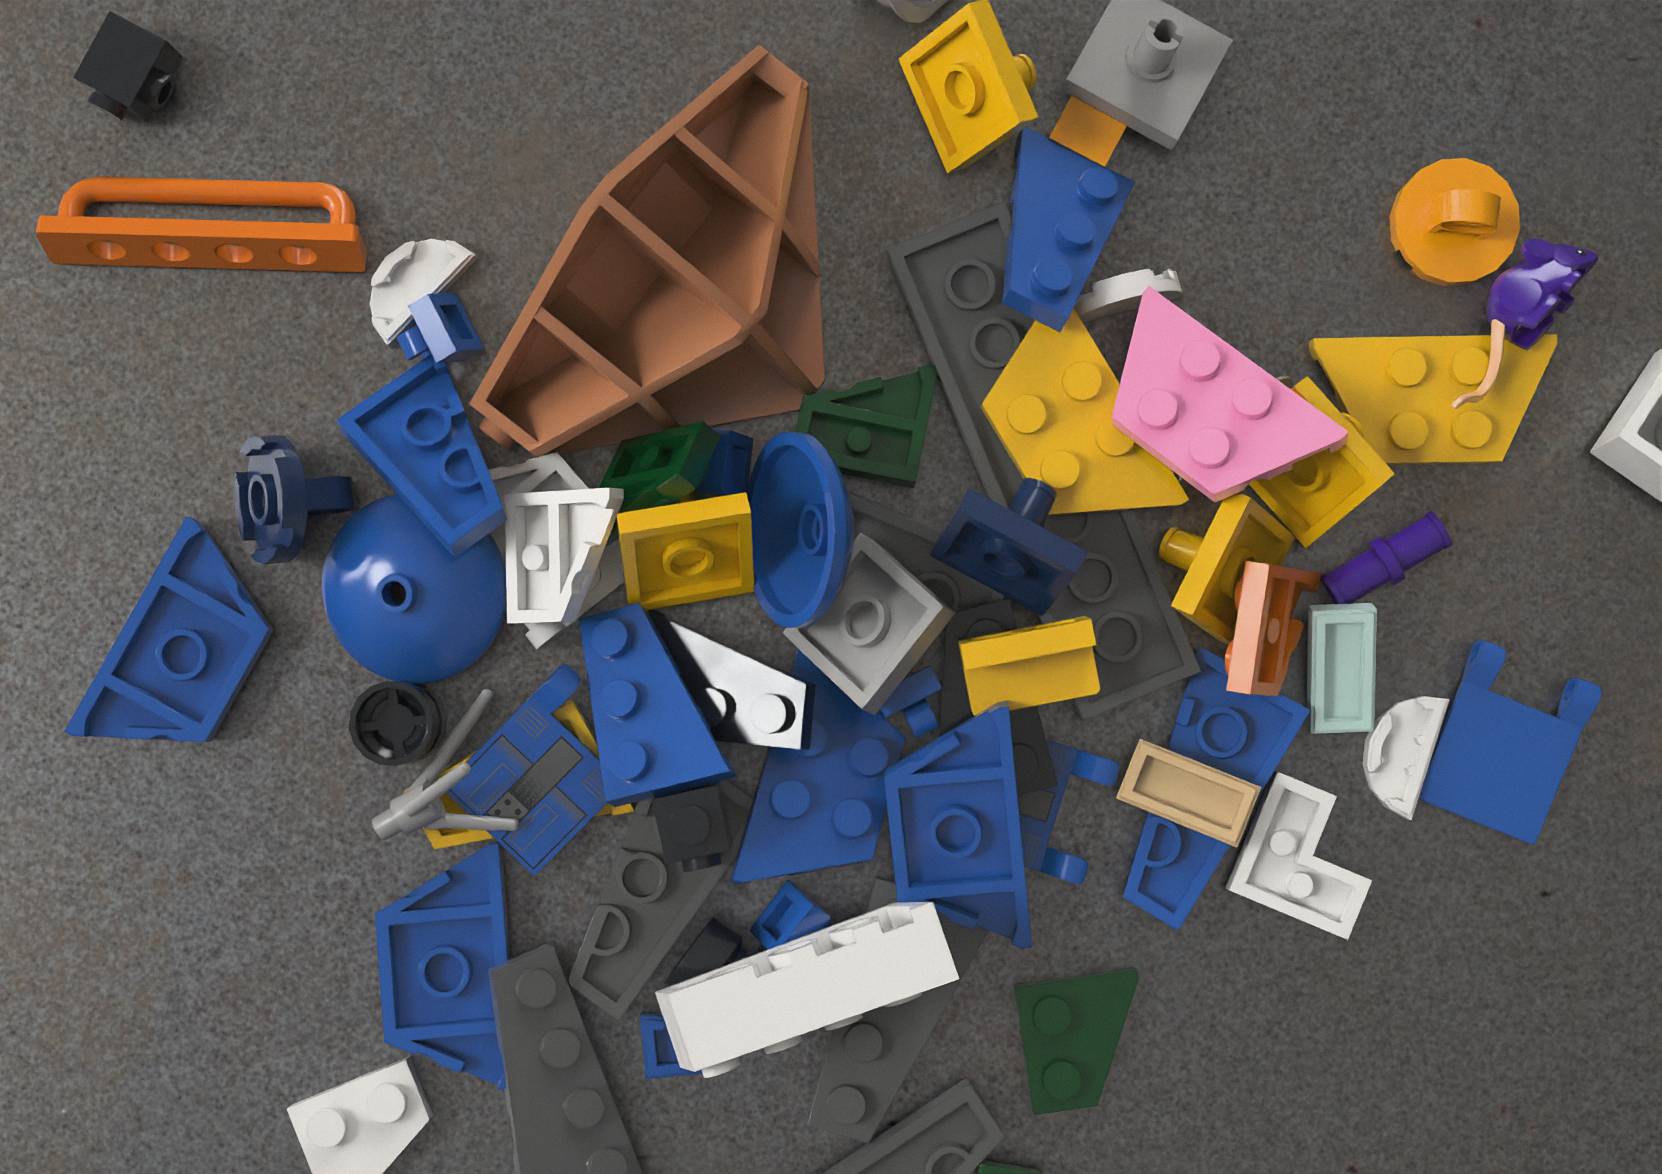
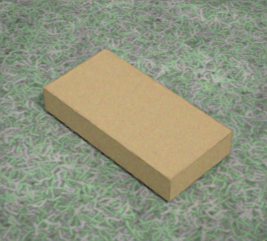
(1188, 793)

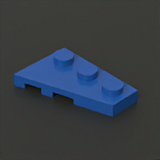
(1058, 226)
(428, 454)
(643, 714)

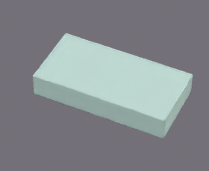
(1341, 668)

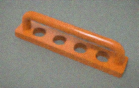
(204, 243)

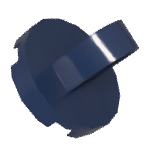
(277, 499)

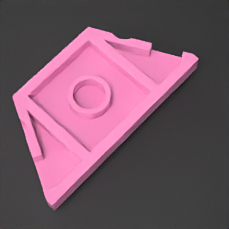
(1210, 406)

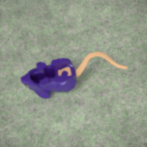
(1525, 299)

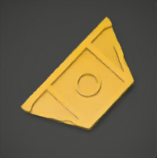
(1406, 390)
(1058, 427)

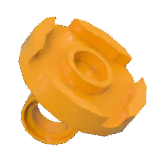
(1455, 222)

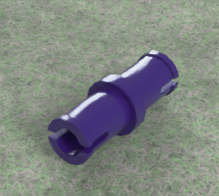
(1386, 560)

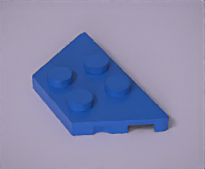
(178, 651)
(824, 801)
(961, 827)
(437, 962)

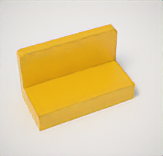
(1031, 665)

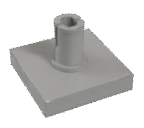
(1147, 67)
(873, 627)

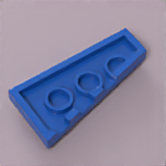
(1229, 733)

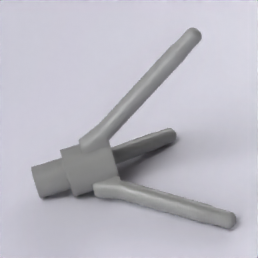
(422, 802)

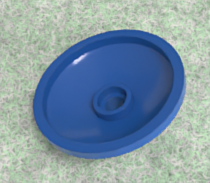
(799, 529)
(449, 604)

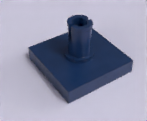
(1010, 546)

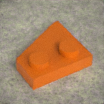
(1265, 627)

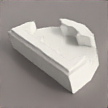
(409, 275)
(1125, 293)
(1401, 750)

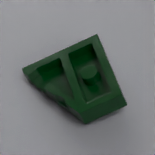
(874, 426)
(660, 467)
(1072, 1035)

